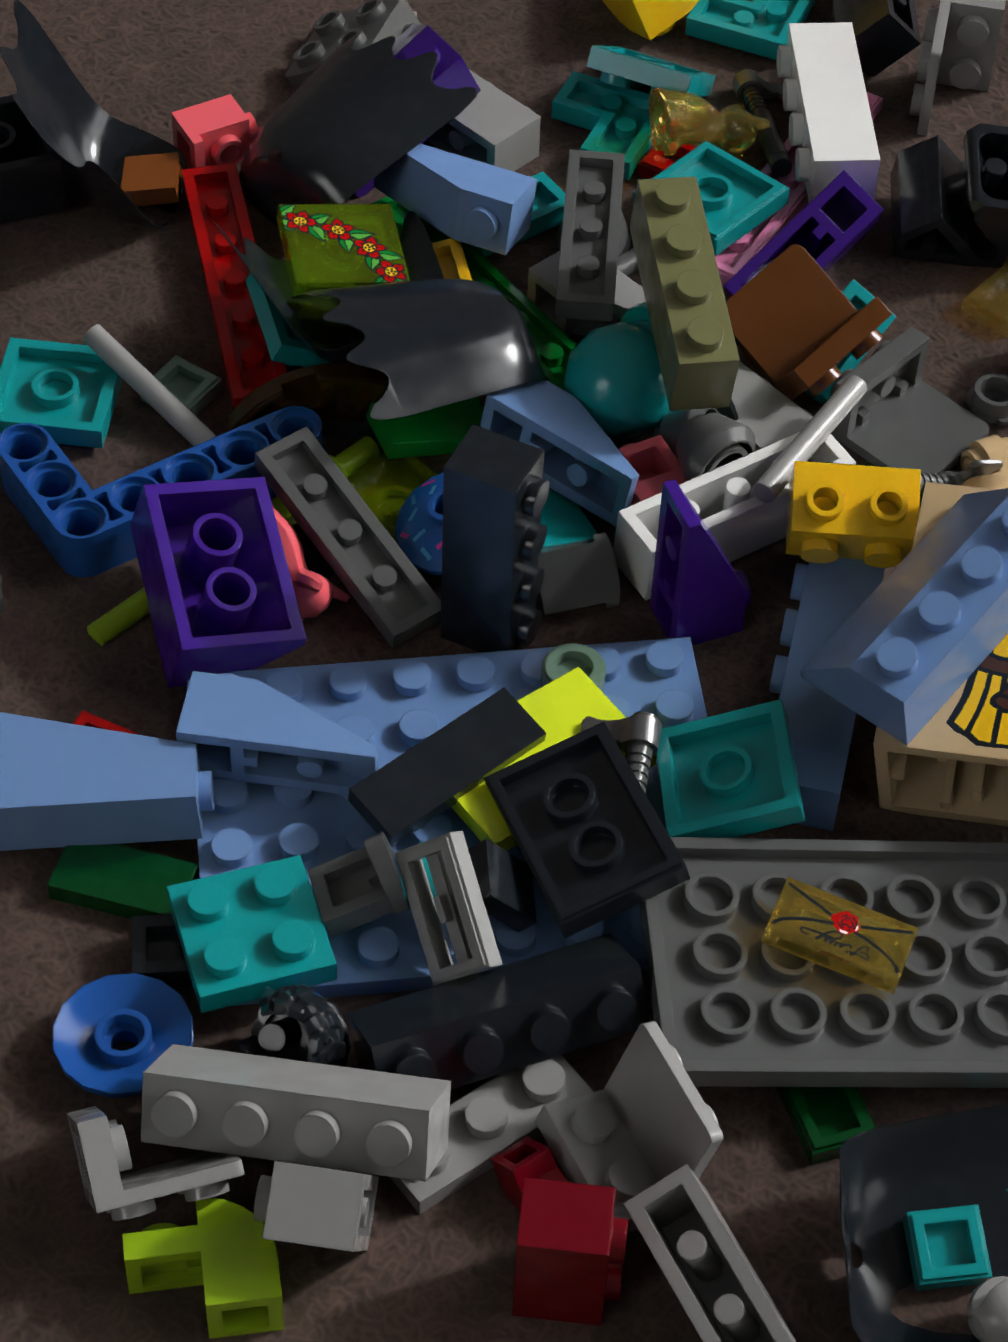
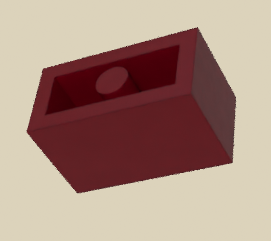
(567, 1251)

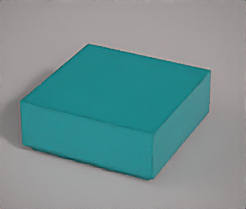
(946, 1247)

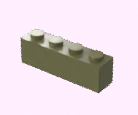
(684, 294)

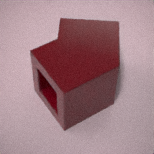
(524, 1160)

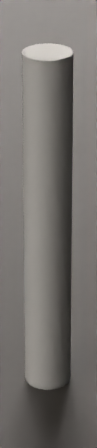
(147, 386)
(810, 438)

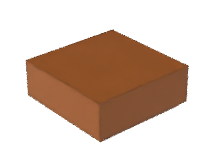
(152, 178)

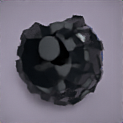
(298, 1027)

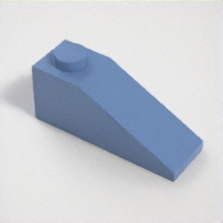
(462, 196)
(577, 452)
(268, 738)

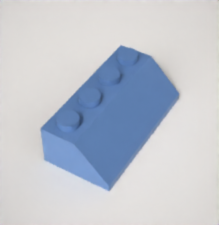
(924, 622)

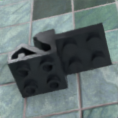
(953, 207)

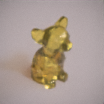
(687, 119)

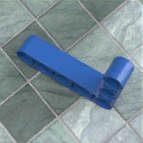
(91, 528)

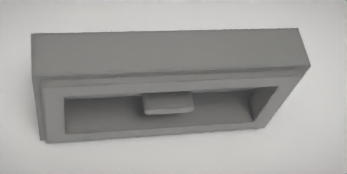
(456, 904)

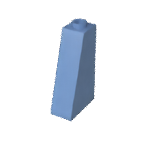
(96, 786)

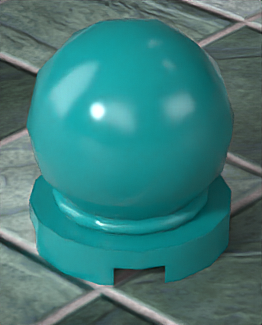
(619, 376)

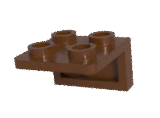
(801, 324)

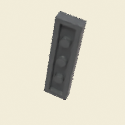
(590, 236)
(349, 536)

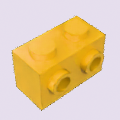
(852, 512)

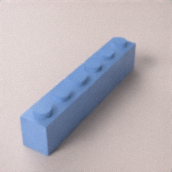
(818, 722)

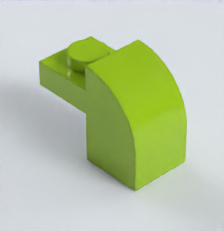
(221, 1254)

